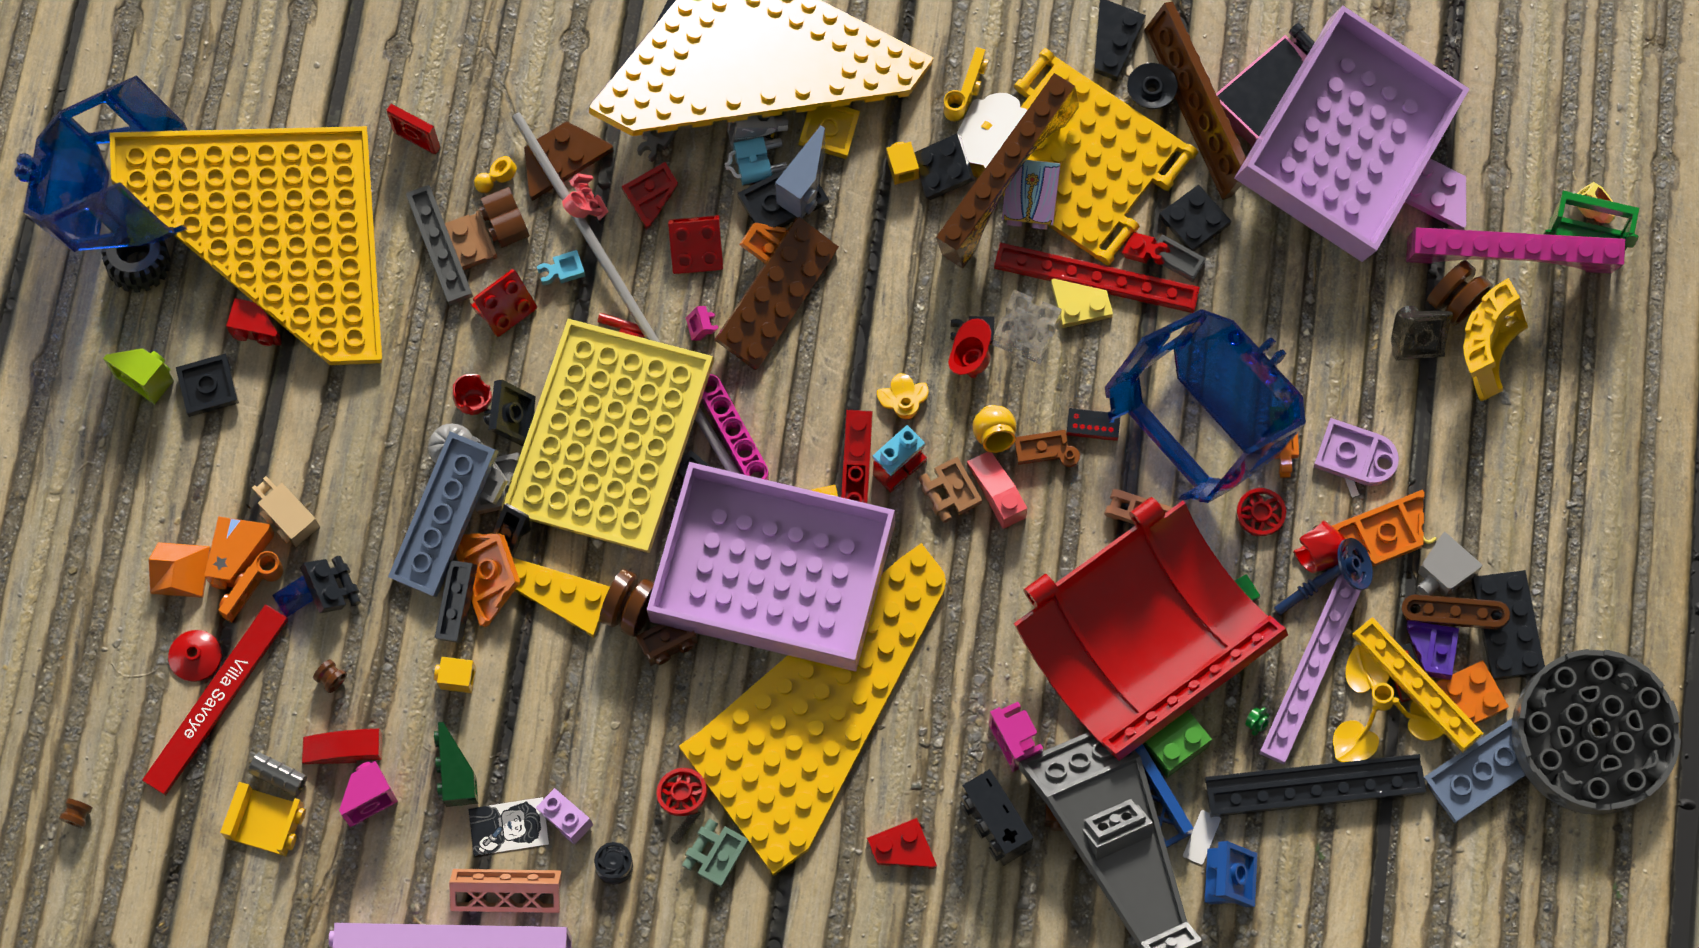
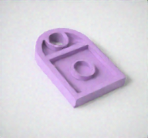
(1355, 453)

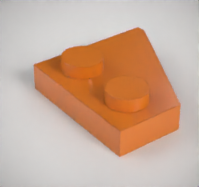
(762, 240)

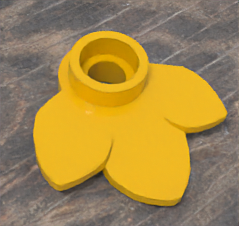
(902, 393)

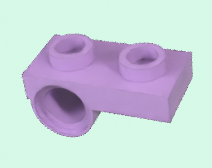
(565, 816)

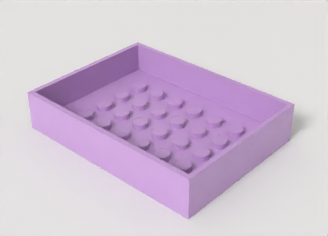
(1352, 134)
(772, 566)

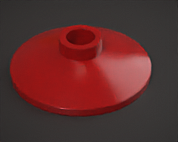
(203, 663)

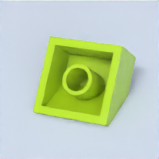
(141, 372)

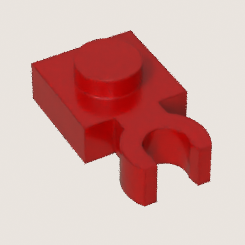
(1142, 247)

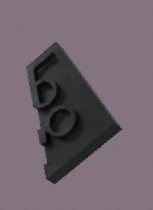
(1116, 35)

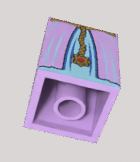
(1032, 195)

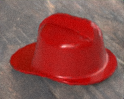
(970, 348)

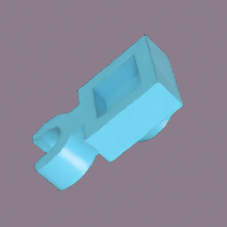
(565, 266)

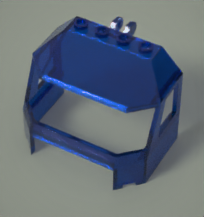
(70, 178)
(1230, 382)

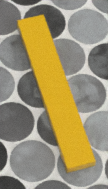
(1417, 684)

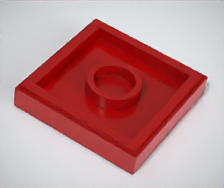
(413, 129)

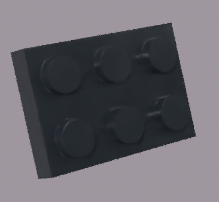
(762, 206)

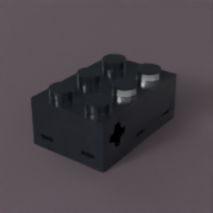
(995, 818)

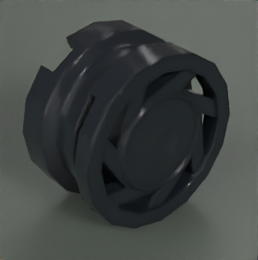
(614, 863)

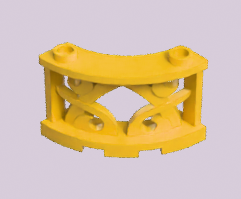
(1489, 333)

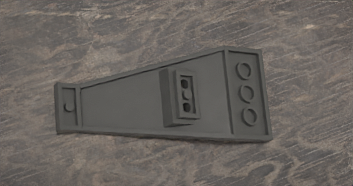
(1128, 858)

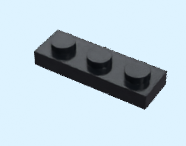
(456, 601)

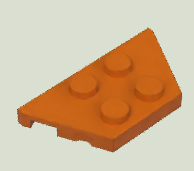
(1388, 529)
(495, 573)

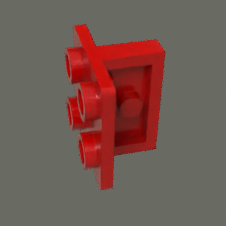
(504, 303)

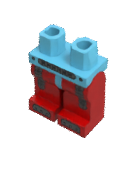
(899, 453)

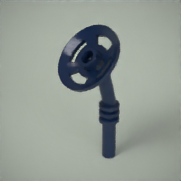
(1345, 567)

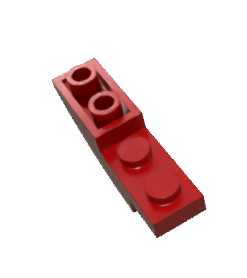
(857, 455)

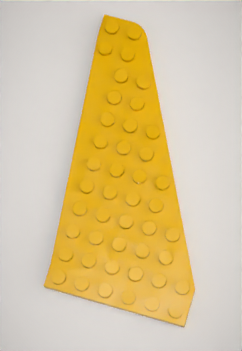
(799, 729)

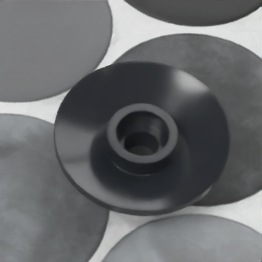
(1154, 76)

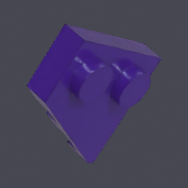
(1434, 647)

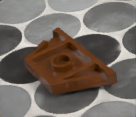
(569, 152)

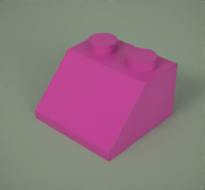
(366, 794)

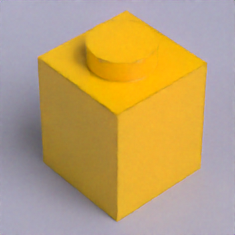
(902, 162)
(455, 674)

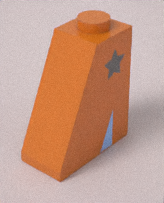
(235, 549)

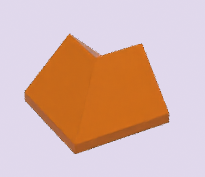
(178, 569)

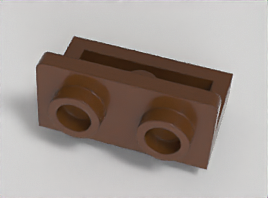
(664, 641)

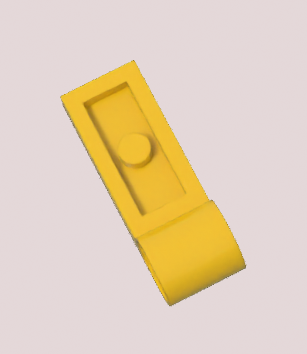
(970, 87)

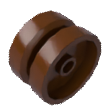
(1460, 292)
(627, 603)

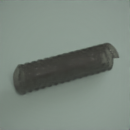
(685, 826)

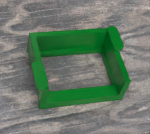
(1569, 227)

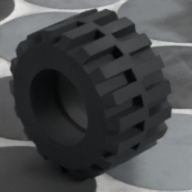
(139, 274)

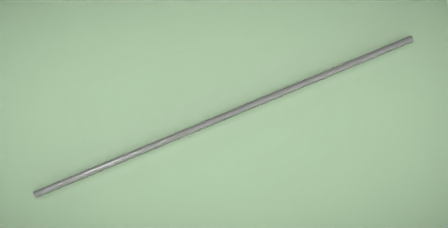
(615, 278)

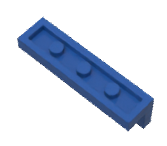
(1166, 798)

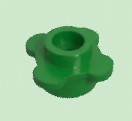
(1257, 720)

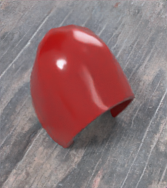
(1319, 548)

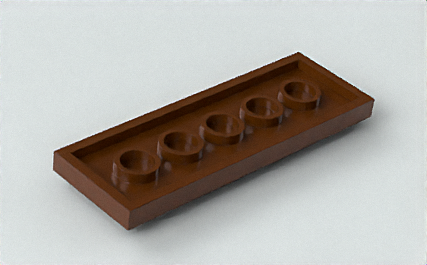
(776, 293)

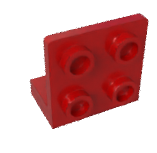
(695, 244)

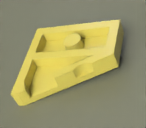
(1080, 303)

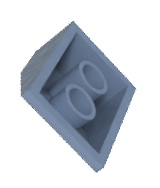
(800, 181)

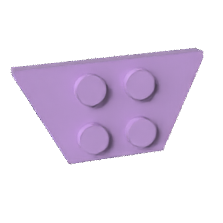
(1440, 194)

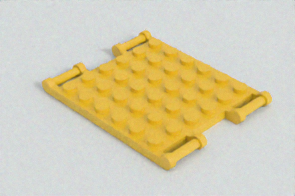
(1104, 157)

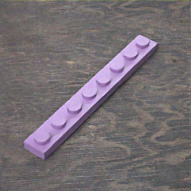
(1310, 671)

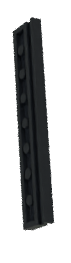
(1315, 785)

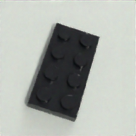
(1516, 647)

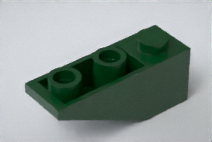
(457, 776)

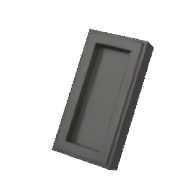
(1181, 259)

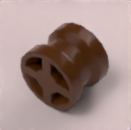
(329, 676)
(75, 813)

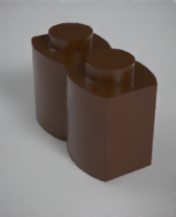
(504, 217)

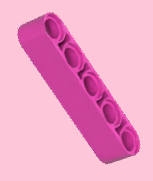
(732, 420)

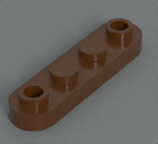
(1456, 611)

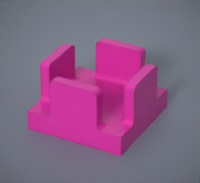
(1014, 734)

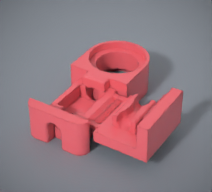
(583, 202)

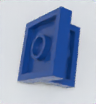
(1231, 875)

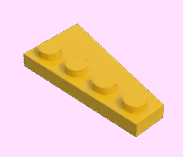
(563, 594)

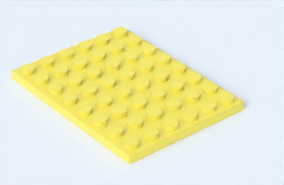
(608, 435)

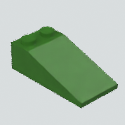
(1177, 744)

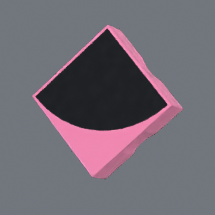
(1259, 88)

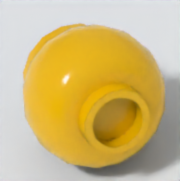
(995, 428)

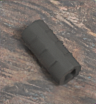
(277, 774)

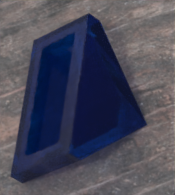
(293, 596)

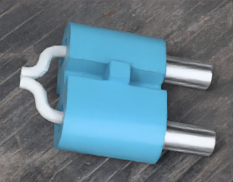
(753, 160)

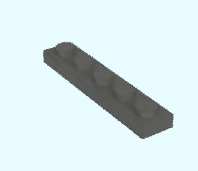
(439, 245)

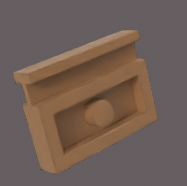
(471, 240)

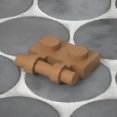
(957, 485)

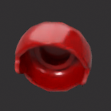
(471, 394)

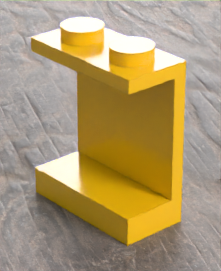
(263, 820)

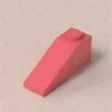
(998, 489)

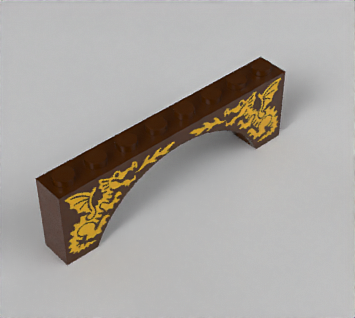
(1047, 113)

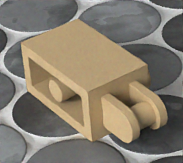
(285, 512)

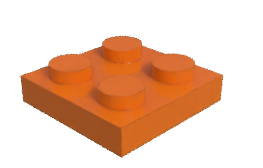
(1475, 692)

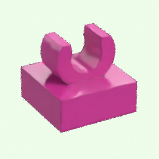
(699, 323)

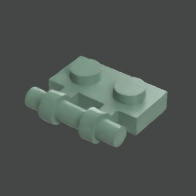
(721, 858)

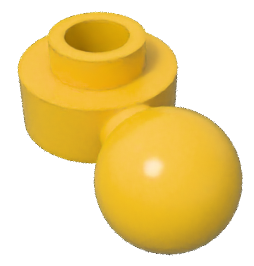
(501, 170)

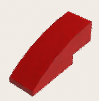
(342, 747)

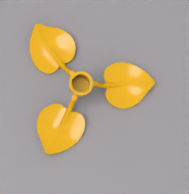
(1354, 741)

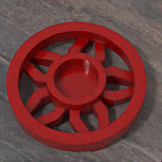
(1261, 512)
(682, 792)

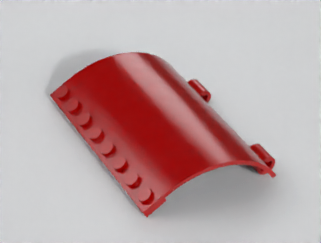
(1143, 629)

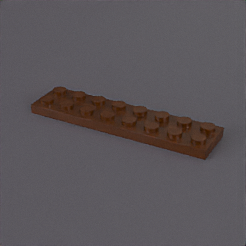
(1197, 99)

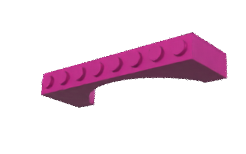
(1580, 252)

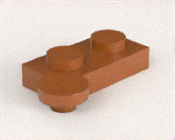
(1046, 447)

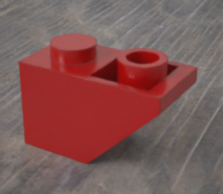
(251, 322)

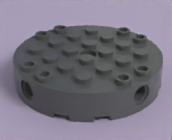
(1561, 750)

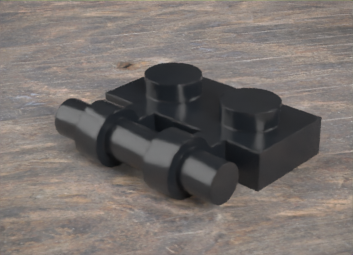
(324, 588)

